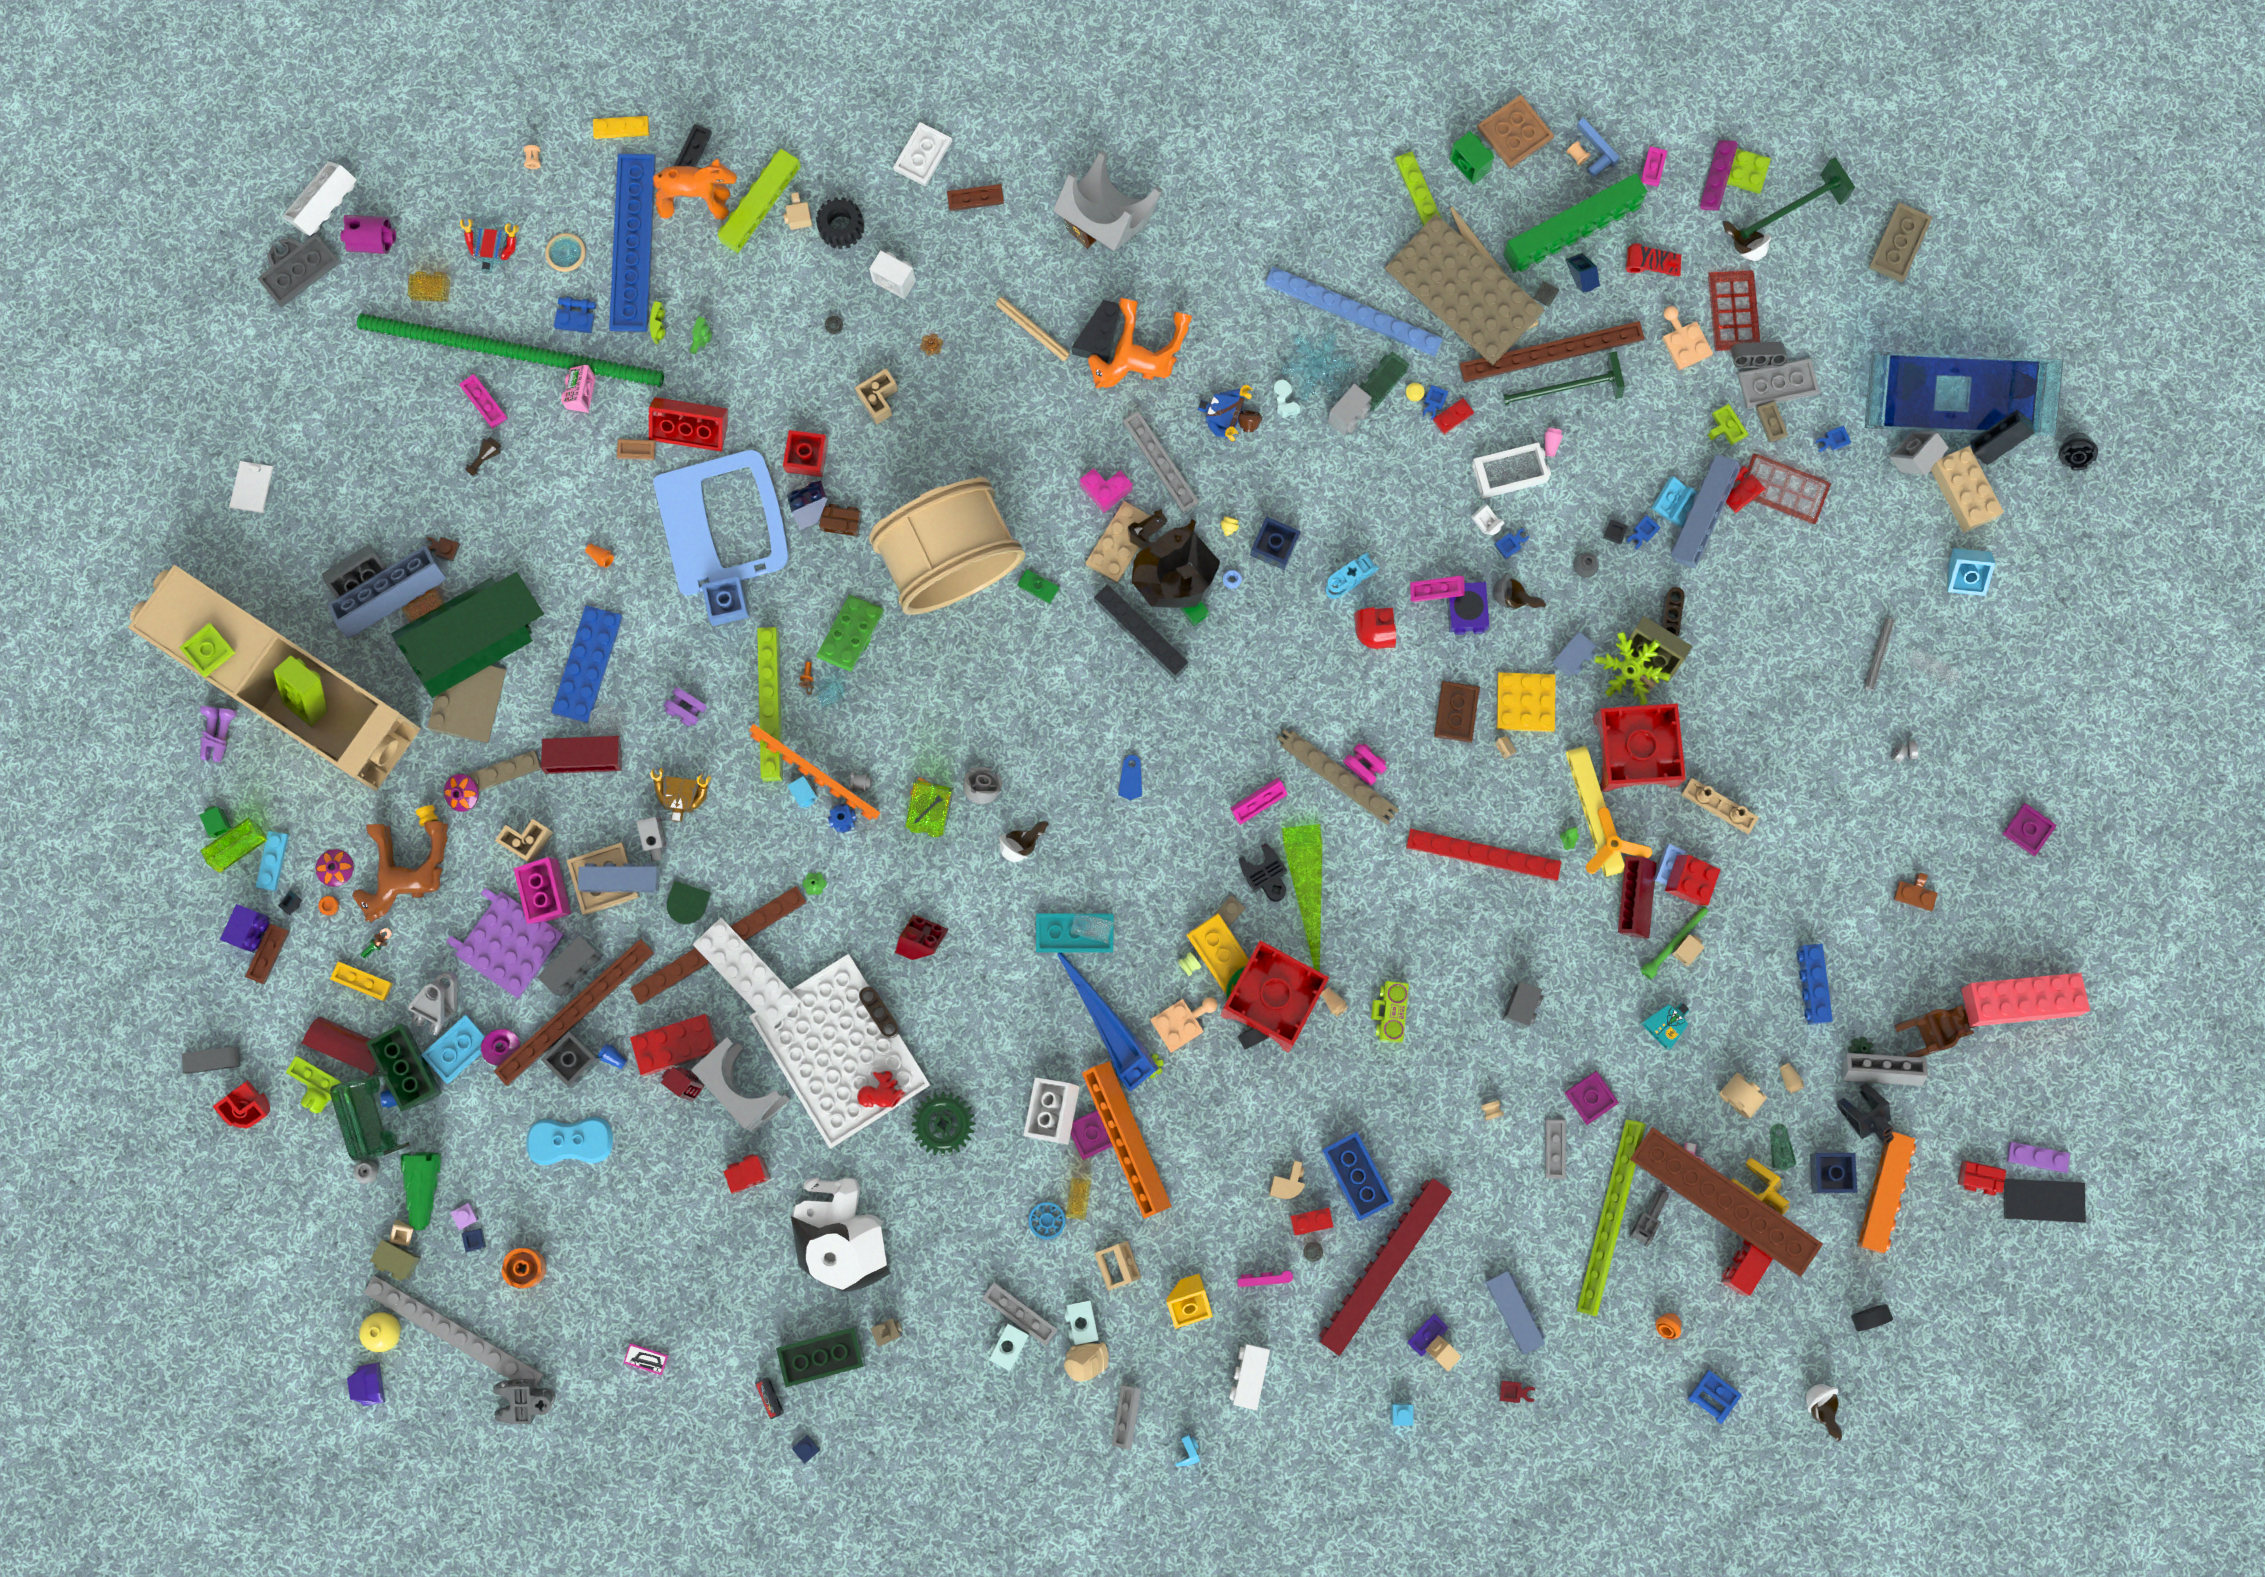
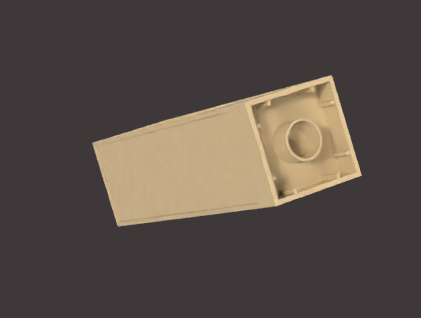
(355, 733)

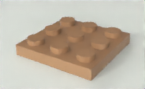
(1515, 131)

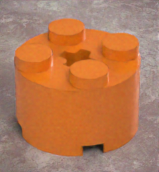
(513, 1263)

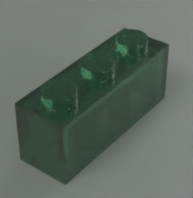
(1384, 378)

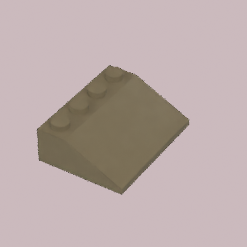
(469, 706)

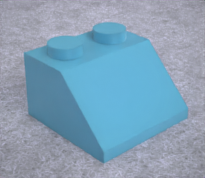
(1970, 571)

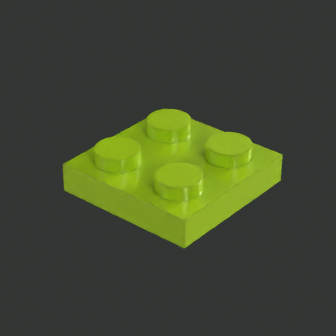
(1748, 171)
(207, 650)

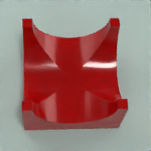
(1640, 746)
(1275, 995)

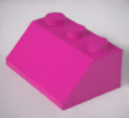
(542, 890)

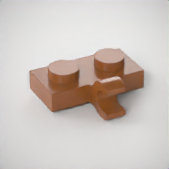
(1915, 894)

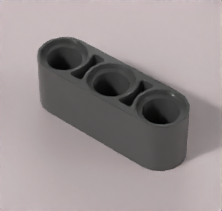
(1759, 355)
(210, 1060)

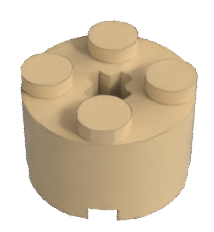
(1743, 1096)

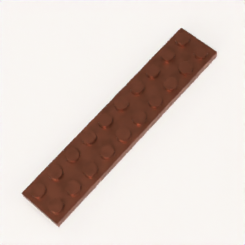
(1726, 1202)

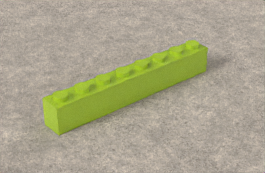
(769, 701)

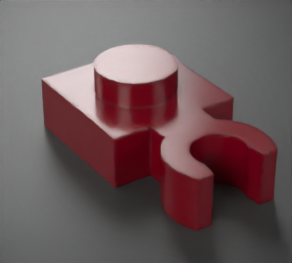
(1512, 1392)

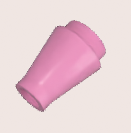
(1552, 440)

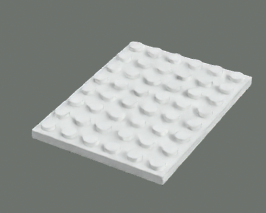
(834, 1047)

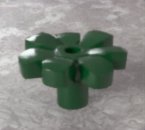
(1860, 1046)

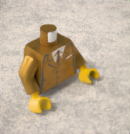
(679, 793)

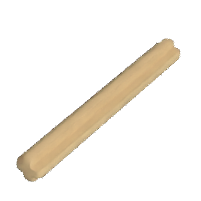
(1032, 328)

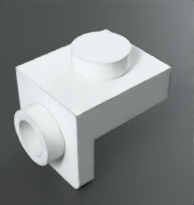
(1487, 520)

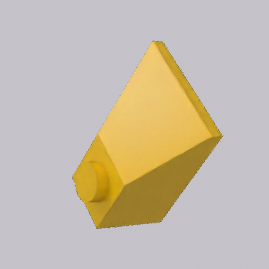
(1188, 1302)

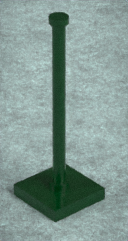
(1835, 180)
(1613, 375)

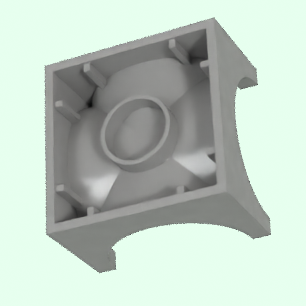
(1101, 209)
(717, 1074)

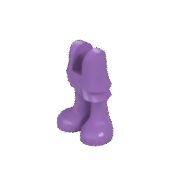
(209, 739)

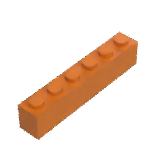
(1886, 1193)

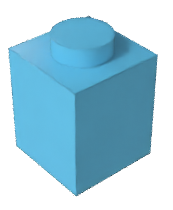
(802, 792)
(1402, 1414)

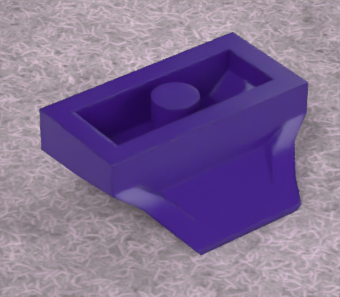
(366, 1385)

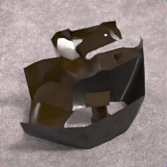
(1162, 566)

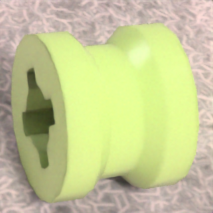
(1189, 964)

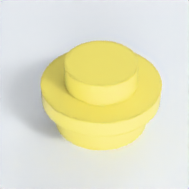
(1415, 392)

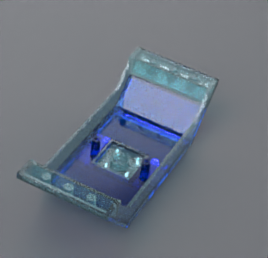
(1961, 392)

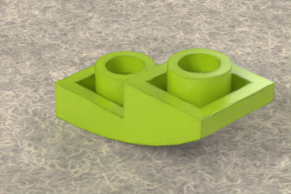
(656, 327)

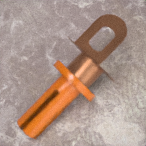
(806, 678)

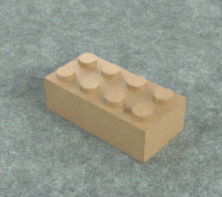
(1966, 489)

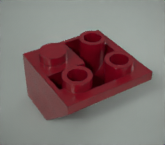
(920, 938)

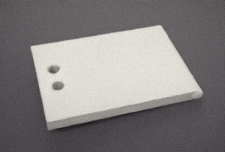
(251, 487)

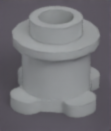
(860, 781)

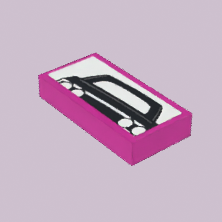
(646, 1359)

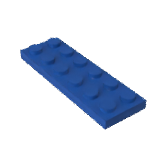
(587, 664)

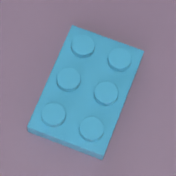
(455, 1049)

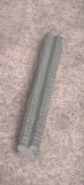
(1881, 651)

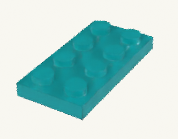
(1055, 937)

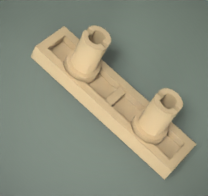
(1720, 806)

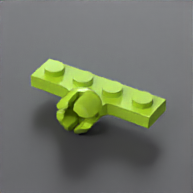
(317, 1083)

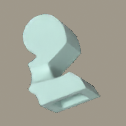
(1283, 391)

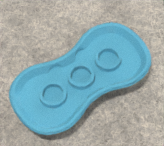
(584, 1140)

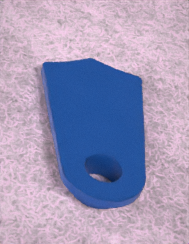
(1131, 779)

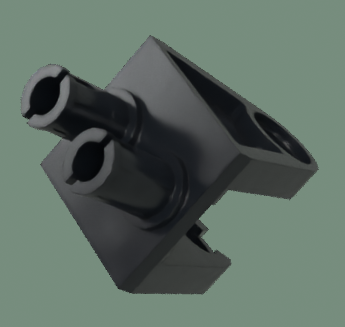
(1872, 1122)

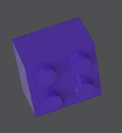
(245, 928)

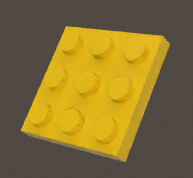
(1526, 702)

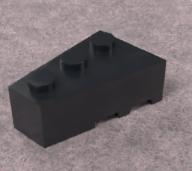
(1099, 332)

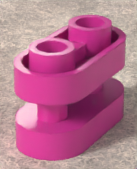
(1376, 764)

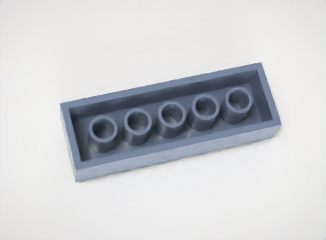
(386, 592)

